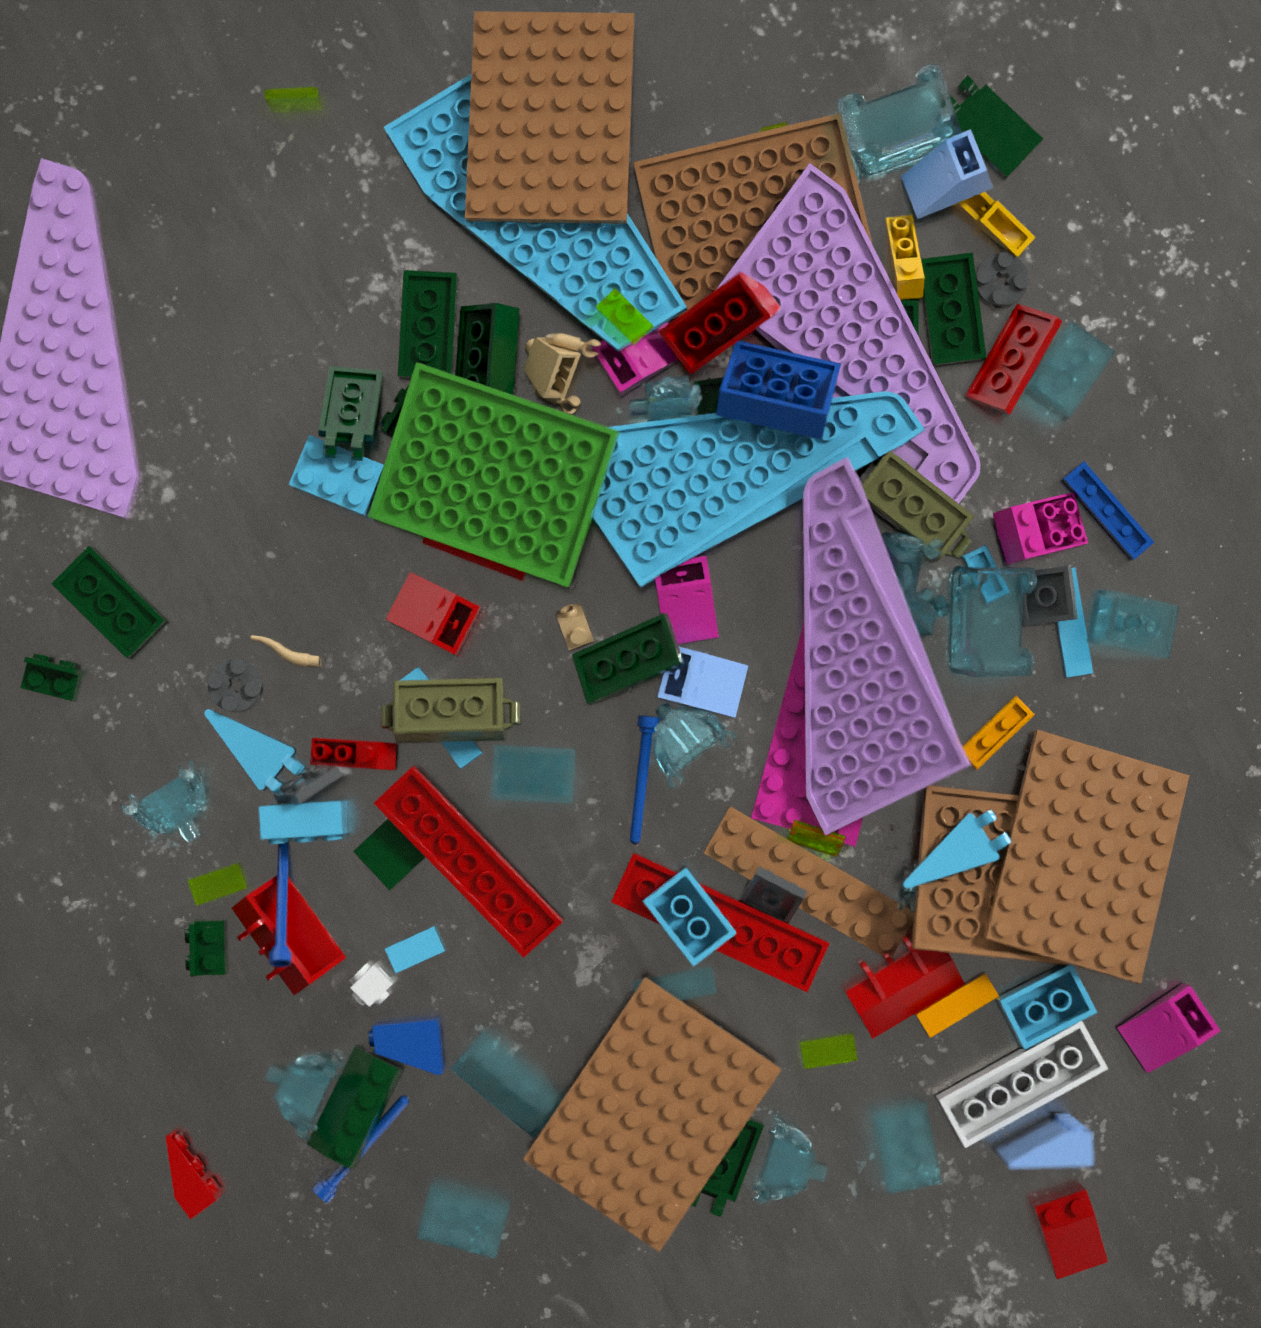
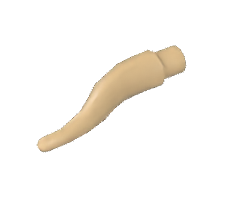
(295, 658)

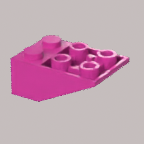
(635, 363)
(1040, 528)
(688, 600)
(1168, 1028)

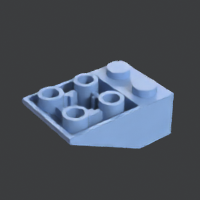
(947, 175)
(705, 683)

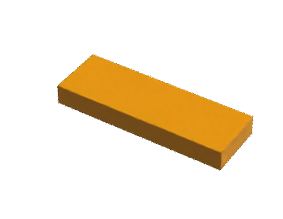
(997, 732)
(957, 1004)

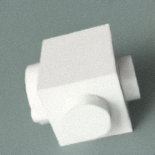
(371, 985)

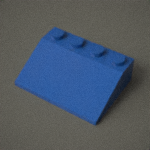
(778, 389)

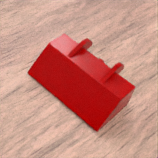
(308, 940)
(902, 987)

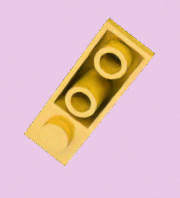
(905, 257)

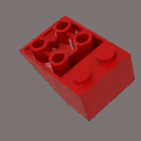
(433, 613)

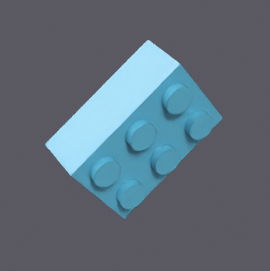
(337, 480)
(303, 821)
(689, 916)
(1046, 1005)

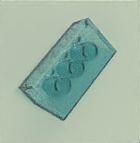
(509, 1082)

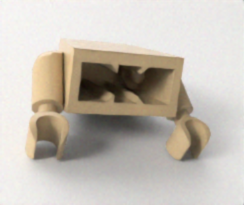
(552, 366)

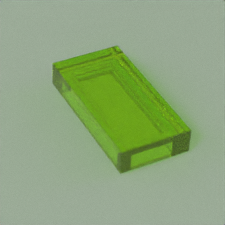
(292, 96)
(624, 317)
(814, 838)
(217, 884)
(828, 1051)

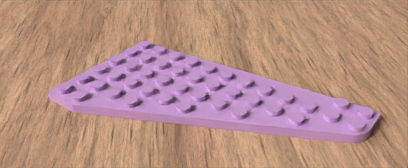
(848, 313)
(59, 357)
(869, 688)

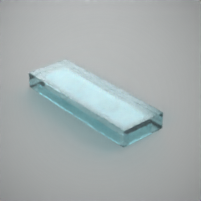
(686, 983)

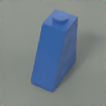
(410, 1043)

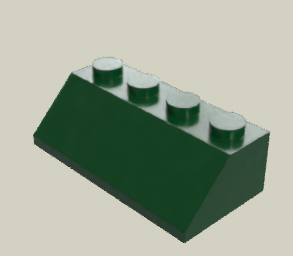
(488, 345)
(354, 1107)

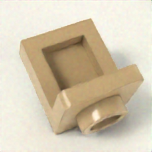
(574, 626)

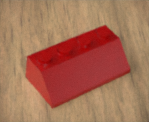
(719, 321)

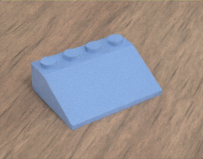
(1049, 1143)

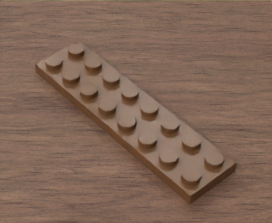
(831, 893)

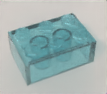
(1068, 371)
(533, 774)
(905, 1145)
(463, 1219)

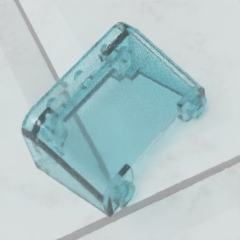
(900, 124)
(988, 621)

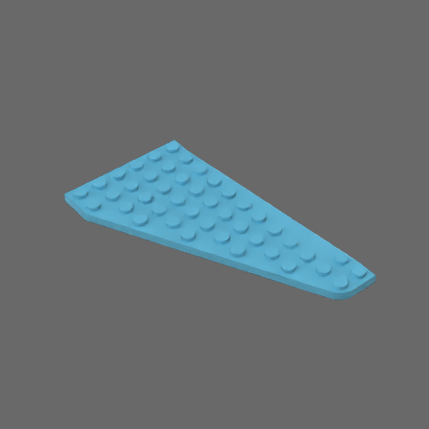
(708, 477)

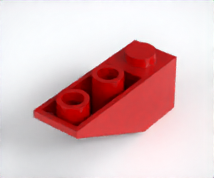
(353, 753)
(189, 1182)

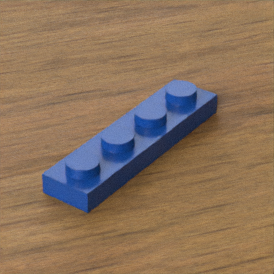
(1108, 510)

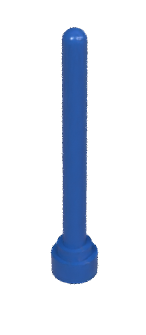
(647, 726)
(280, 954)
(326, 1188)

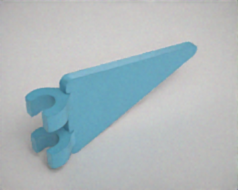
(257, 753)
(960, 850)

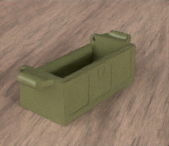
(915, 504)
(449, 710)

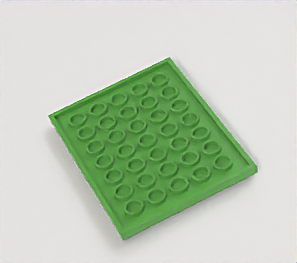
(493, 474)

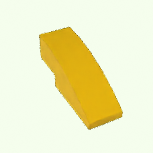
(996, 222)

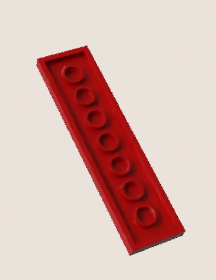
(468, 861)
(758, 940)

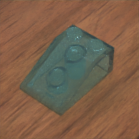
(1133, 623)

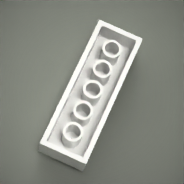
(1020, 1083)

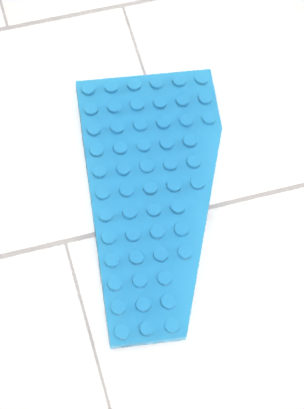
(565, 260)

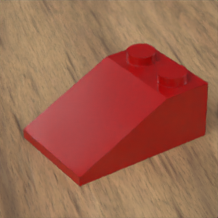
(1069, 1231)

